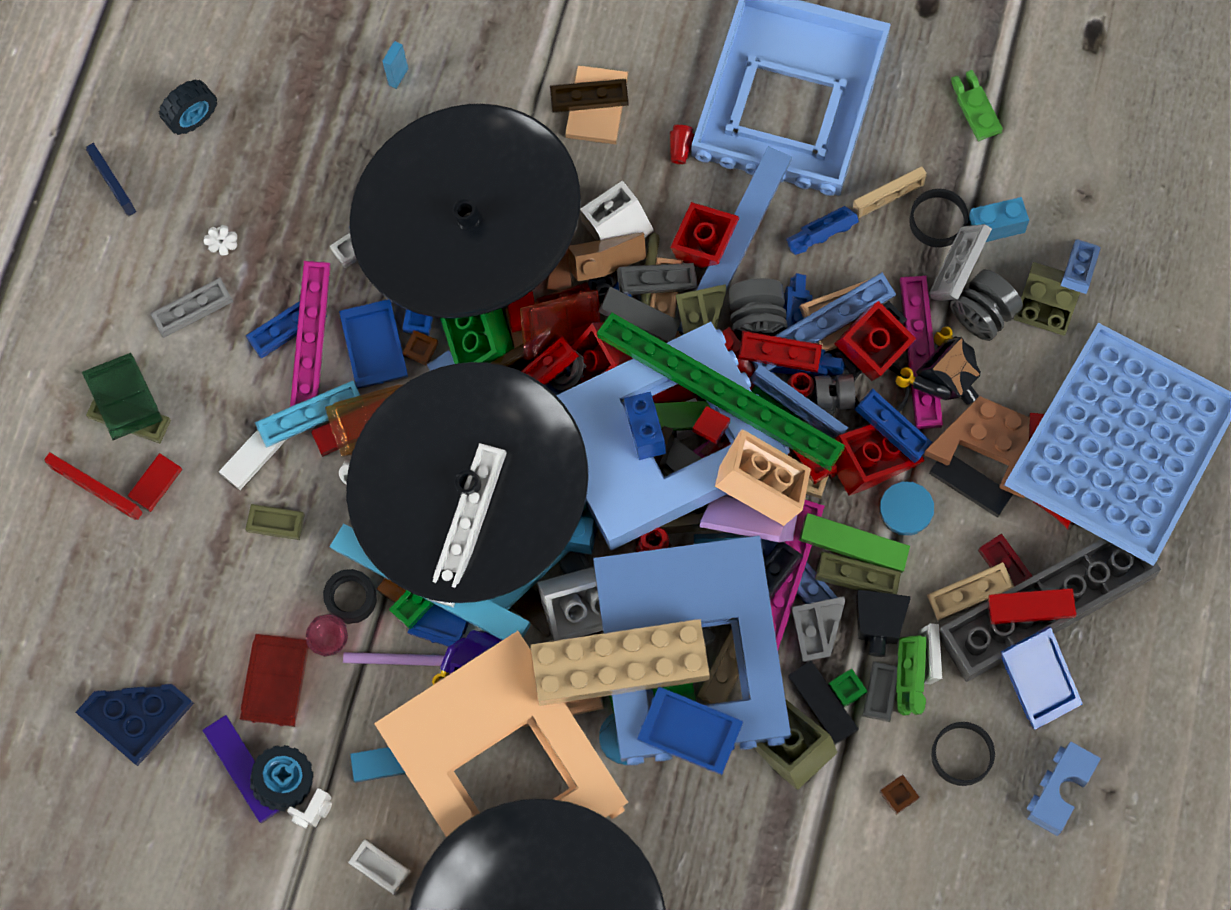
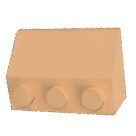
(763, 478)

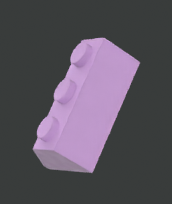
(735, 517)

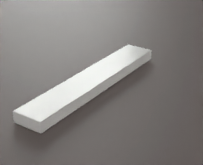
(469, 516)

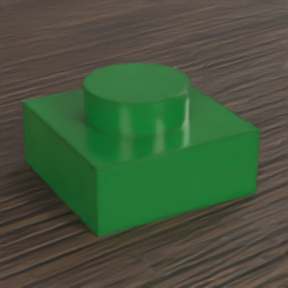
(847, 687)

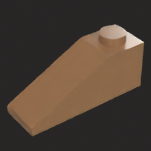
(605, 256)

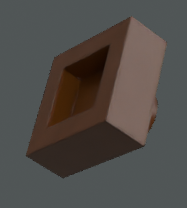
(420, 348)
(899, 794)

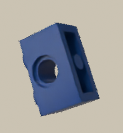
(644, 425)

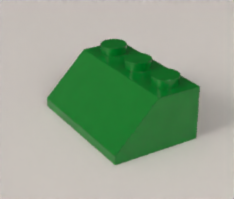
(478, 337)

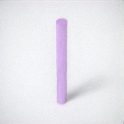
(393, 659)

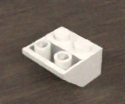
(615, 214)

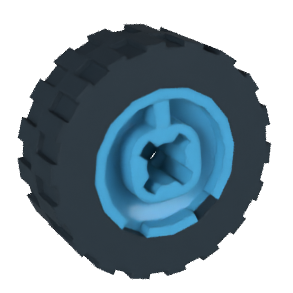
(188, 107)
(281, 778)

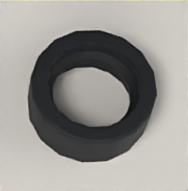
(340, 578)

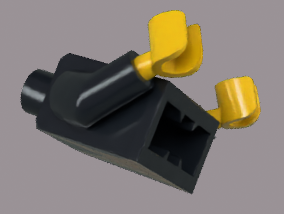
(947, 371)

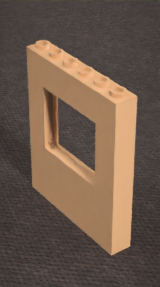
(474, 712)

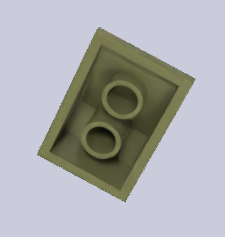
(802, 753)

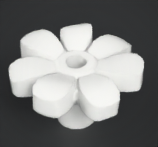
(220, 239)

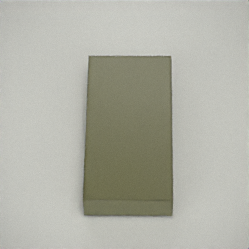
(275, 522)

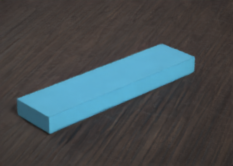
(303, 415)

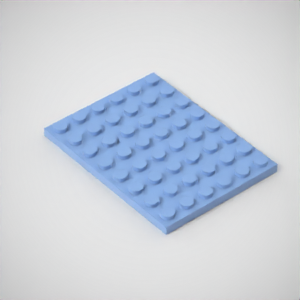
(1123, 443)

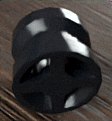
(601, 283)

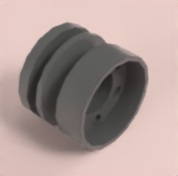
(986, 305)
(757, 307)

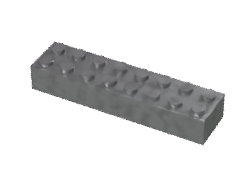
(1097, 578)

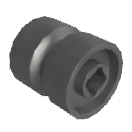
(843, 392)

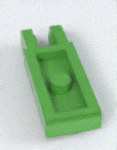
(976, 107)
(911, 675)

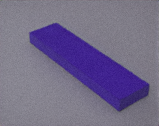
(237, 761)

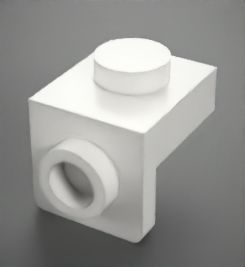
(318, 807)

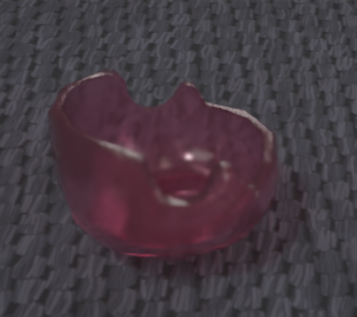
(326, 635)

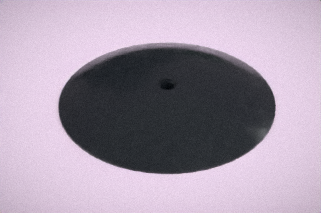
(457, 162)
(415, 468)
(537, 859)

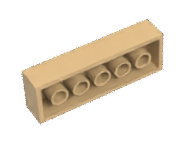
(620, 662)

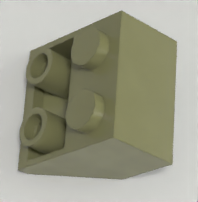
(1046, 301)

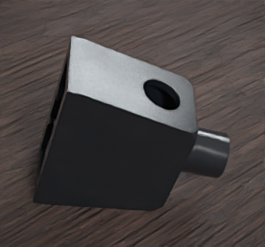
(880, 619)

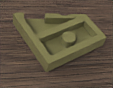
(701, 307)

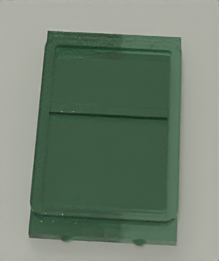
(122, 396)

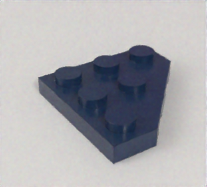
(135, 717)

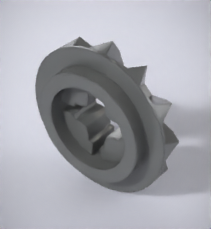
(563, 382)

